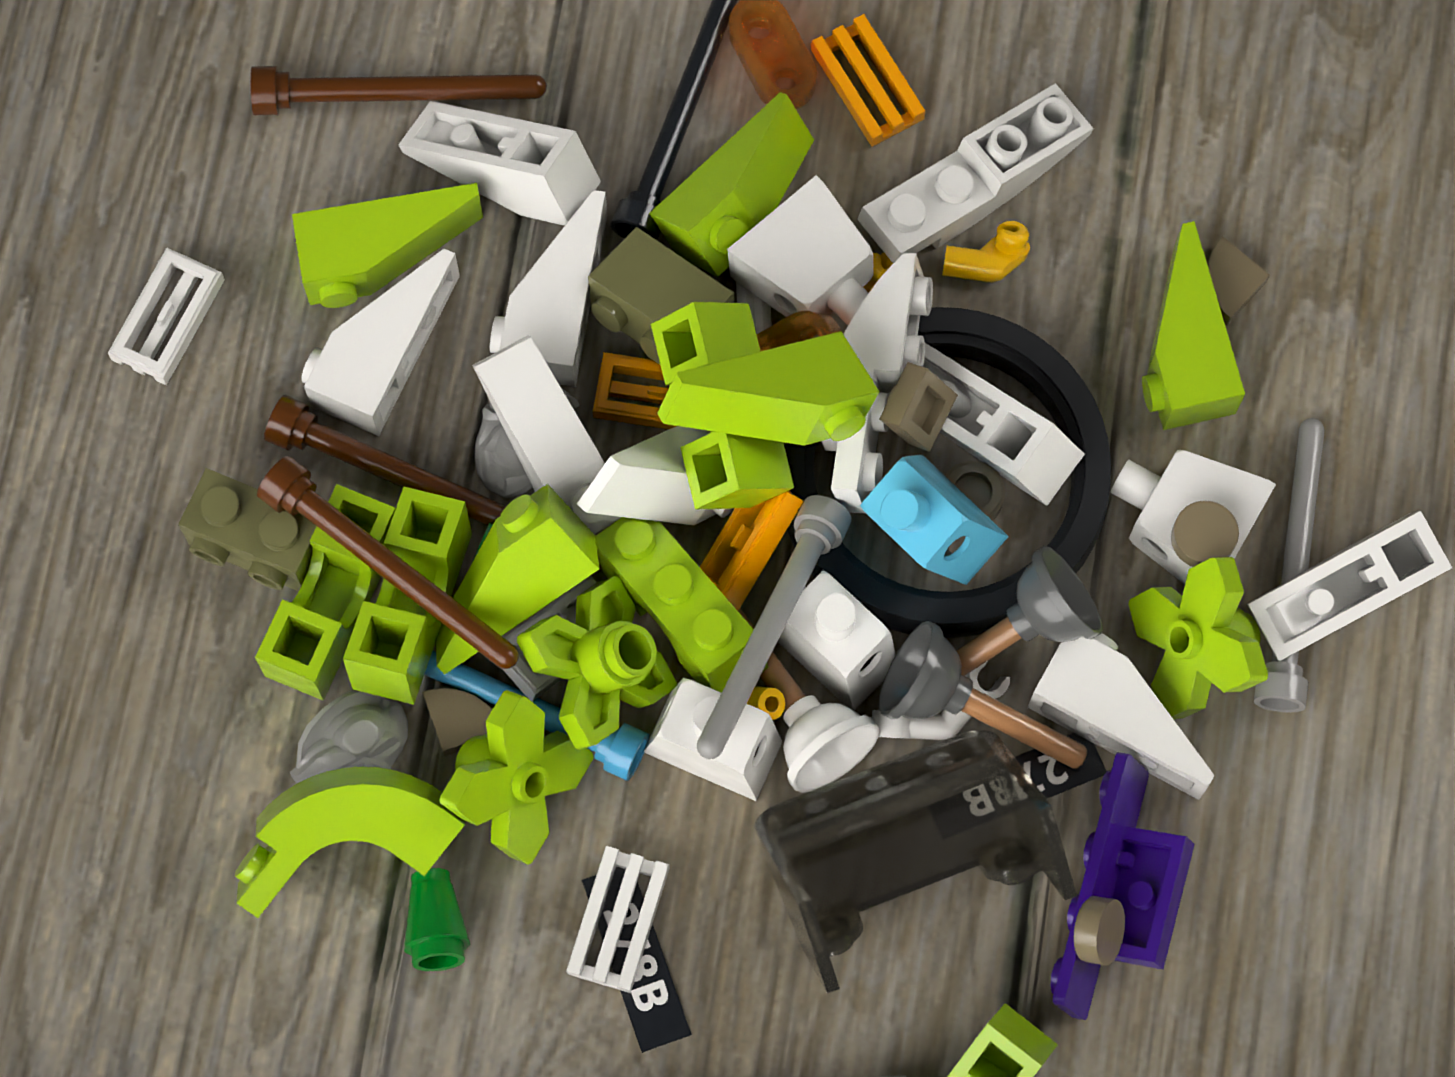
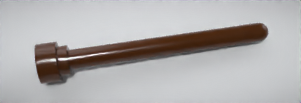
(277, 91)
(295, 426)
(290, 489)

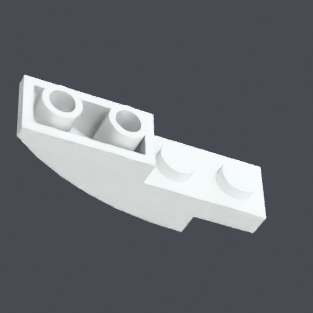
(978, 177)
(884, 341)

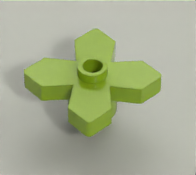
(1202, 636)
(601, 658)
(511, 773)

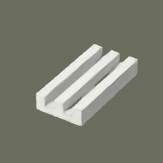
(172, 354)
(634, 866)

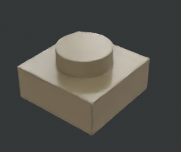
(918, 406)

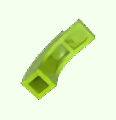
(340, 807)

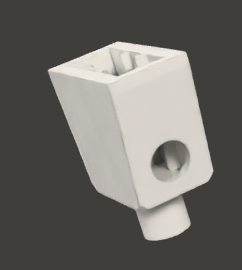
(805, 256)
(1187, 481)
(835, 639)
(736, 768)

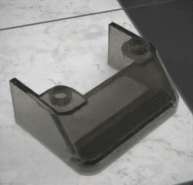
(903, 830)

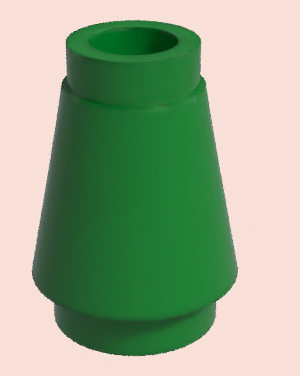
(435, 923)

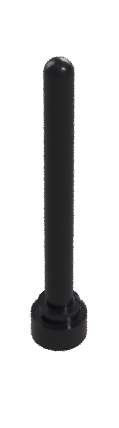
(635, 209)

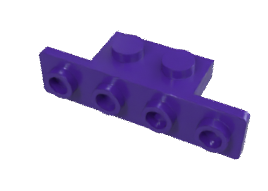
(1129, 865)

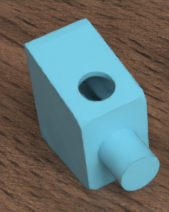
(930, 513)

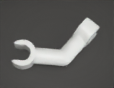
(939, 726)

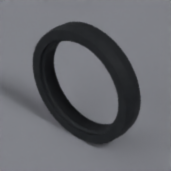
(1075, 412)

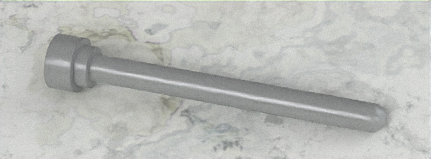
(818, 529)
(1285, 686)

